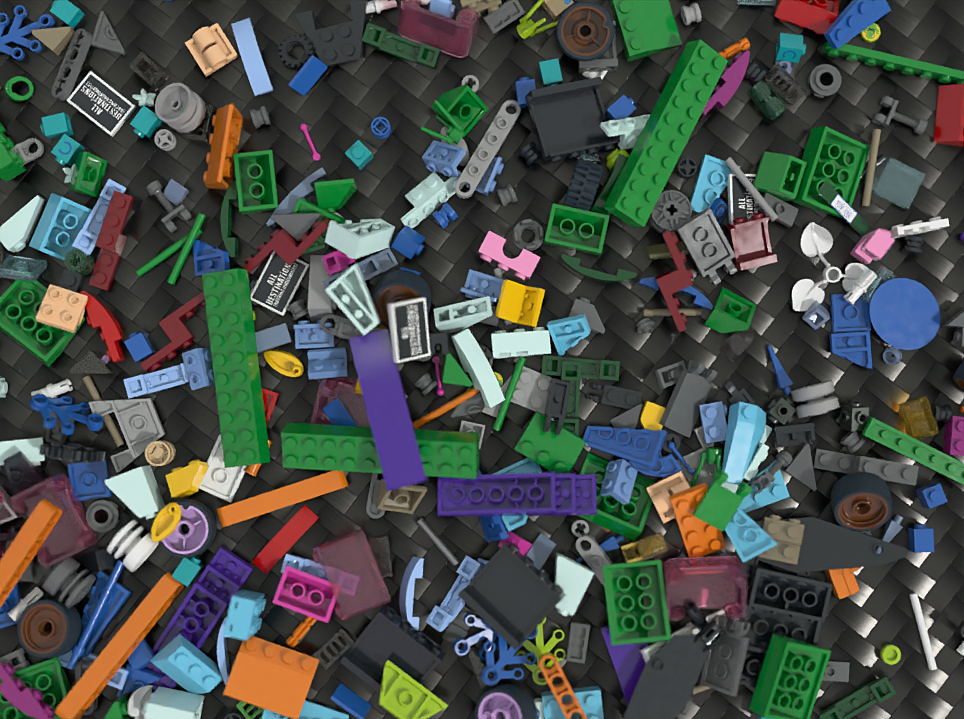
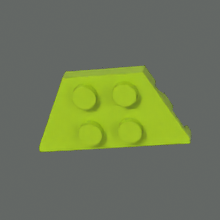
(405, 696)

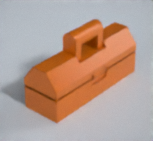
(843, 581)

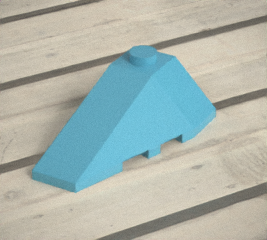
(743, 436)

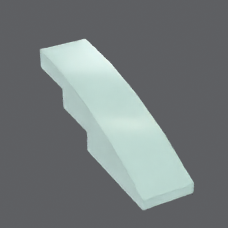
(477, 365)

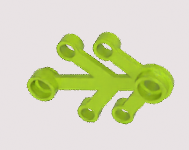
(539, 649)

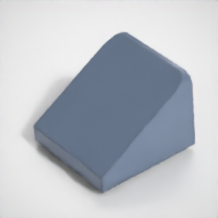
(175, 192)
(816, 315)

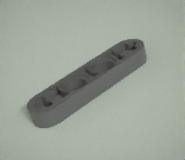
(68, 63)

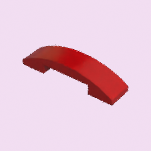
(285, 539)

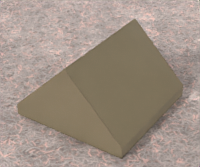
(401, 499)

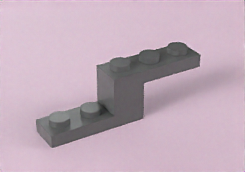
(851, 464)

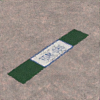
(843, 208)

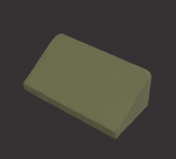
(661, 251)

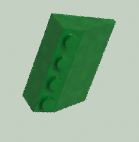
(645, 27)
(834, 160)
(18, 321)
(611, 514)
(636, 603)
(48, 679)
(789, 679)

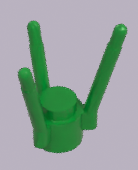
(455, 131)
(713, 457)

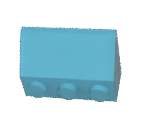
(59, 226)
(188, 666)

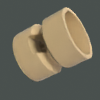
(160, 453)

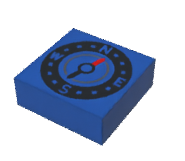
(719, 209)

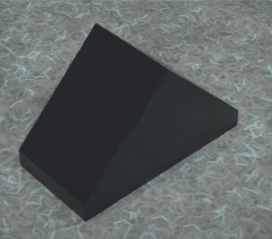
(99, 560)

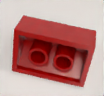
(812, 14)
(949, 115)

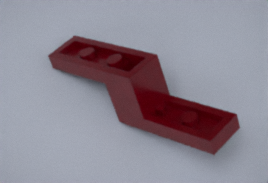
(111, 240)
(286, 245)
(674, 279)
(177, 332)

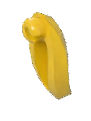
(284, 362)
(166, 522)

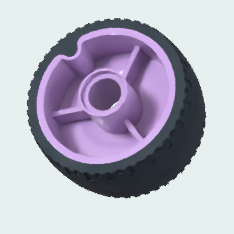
(201, 532)
(506, 702)

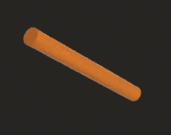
(444, 408)

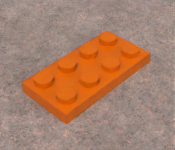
(696, 534)

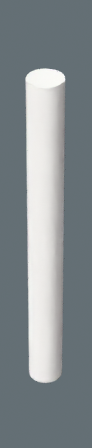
(923, 631)

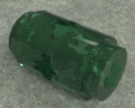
(773, 106)
(79, 262)

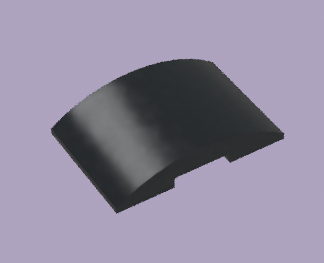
(782, 607)

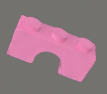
(872, 246)
(492, 250)

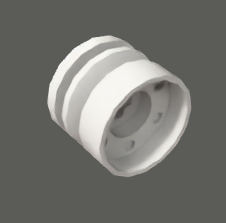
(132, 545)

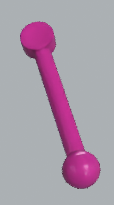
(316, 156)
(436, 359)

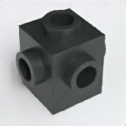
(774, 411)
(854, 416)

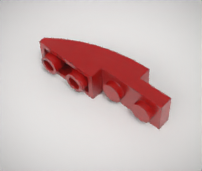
(101, 317)

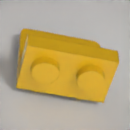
(519, 303)

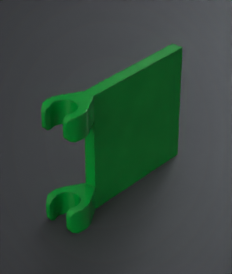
(720, 503)

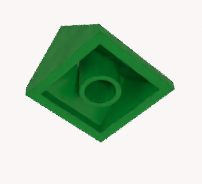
(88, 174)
(454, 374)

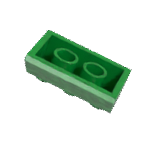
(256, 182)
(576, 229)
(548, 449)

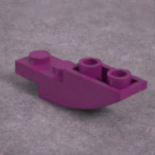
(730, 81)
(26, 700)

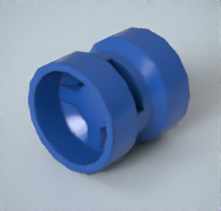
(380, 131)
(444, 215)

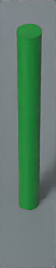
(186, 248)
(163, 255)
(509, 393)

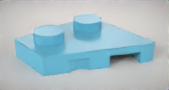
(568, 332)

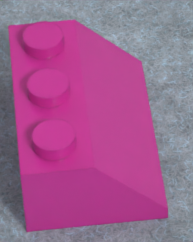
(305, 594)

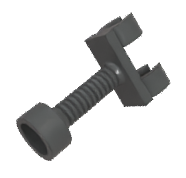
(918, 125)
(155, 189)
(766, 478)

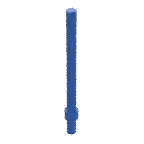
(78, 649)

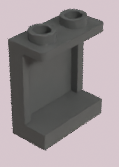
(606, 62)

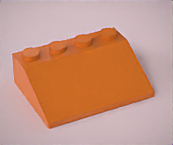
(223, 144)
(271, 677)

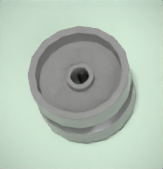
(180, 107)
(815, 400)

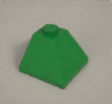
(463, 106)
(334, 194)
(730, 313)

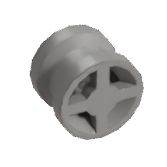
(691, 13)
(162, 137)

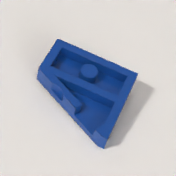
(209, 258)
(852, 347)

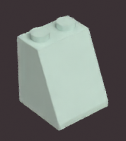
(138, 491)
(574, 581)
(173, 704)

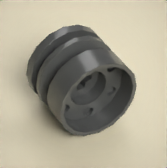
(662, 220)
(68, 581)

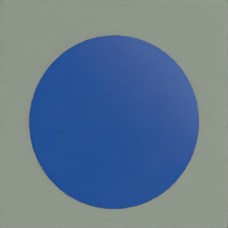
(904, 313)

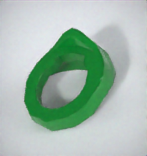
(7, 87)

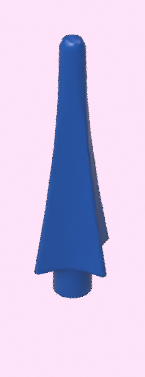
(782, 378)
(609, 544)

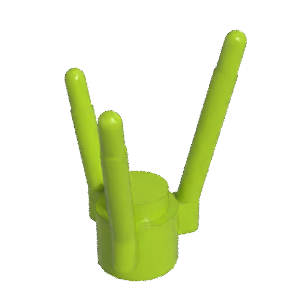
(528, 27)

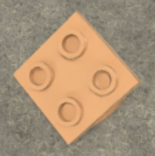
(211, 49)
(62, 308)
(662, 490)

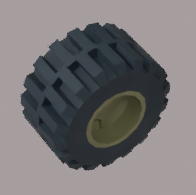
(583, 185)

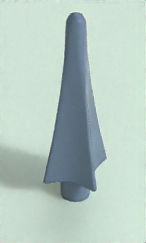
(891, 529)

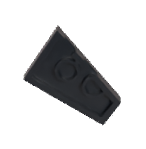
(22, 472)

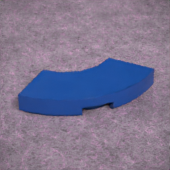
(664, 467)

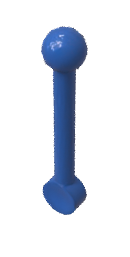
(671, 445)

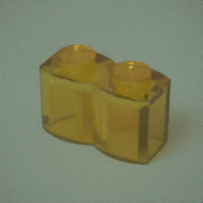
(918, 418)

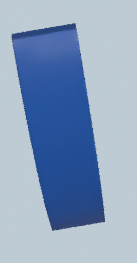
(699, 299)

